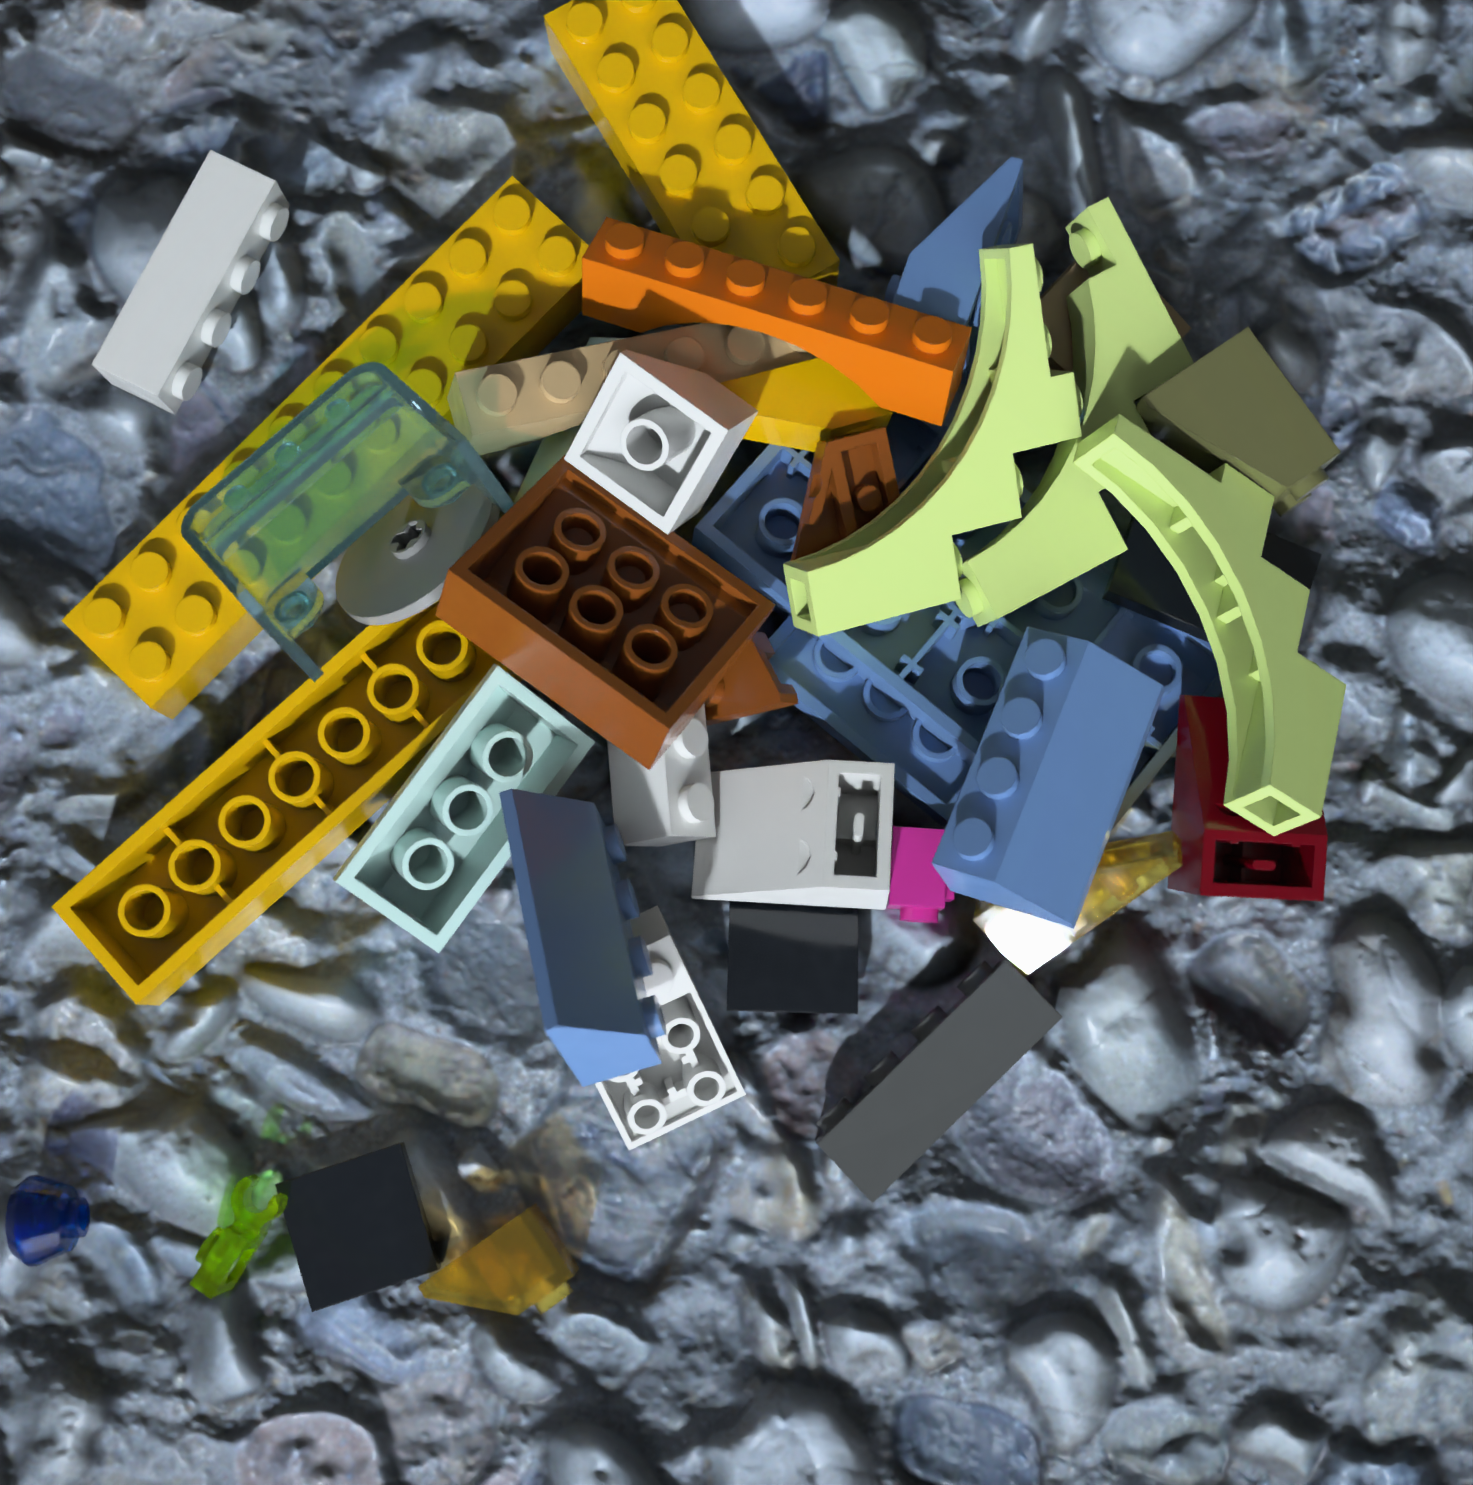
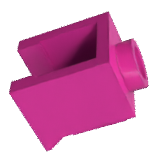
(914, 881)

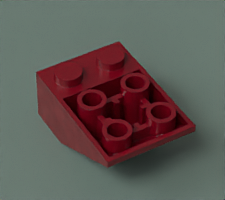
(1221, 848)

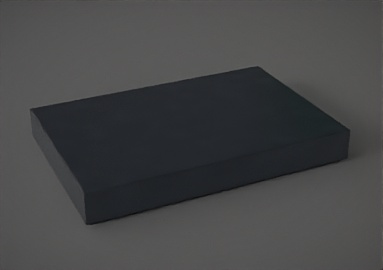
(1151, 587)

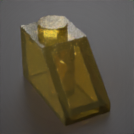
(509, 1269)

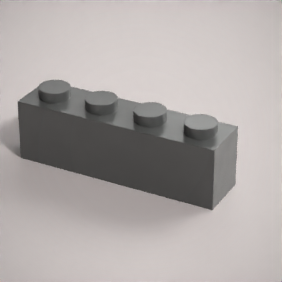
(937, 1078)

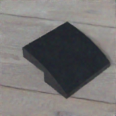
(792, 958)

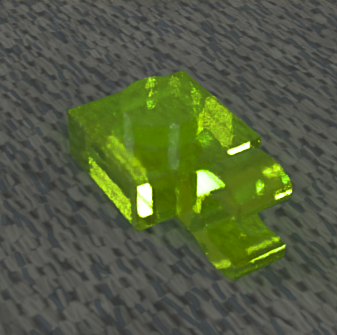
(230, 1249)

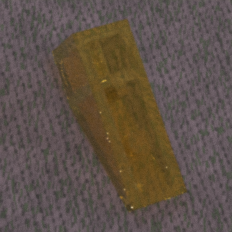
(1122, 875)

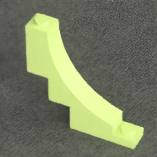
(1120, 353)

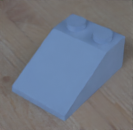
(945, 267)

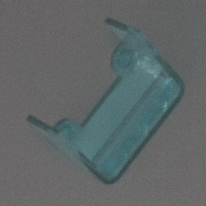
(322, 489)

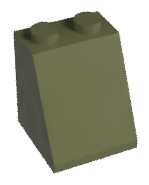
(1243, 414)

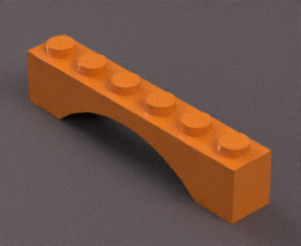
(890, 351)

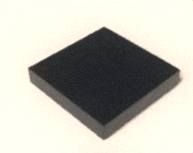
(358, 1226)

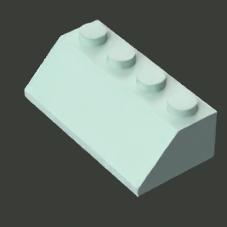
(446, 824)

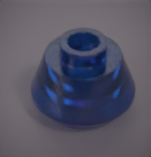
(44, 1219)

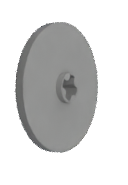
(406, 557)

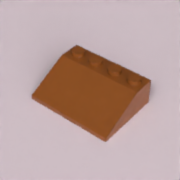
(602, 611)

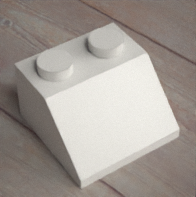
(660, 437)

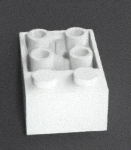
(800, 835)
(694, 1065)

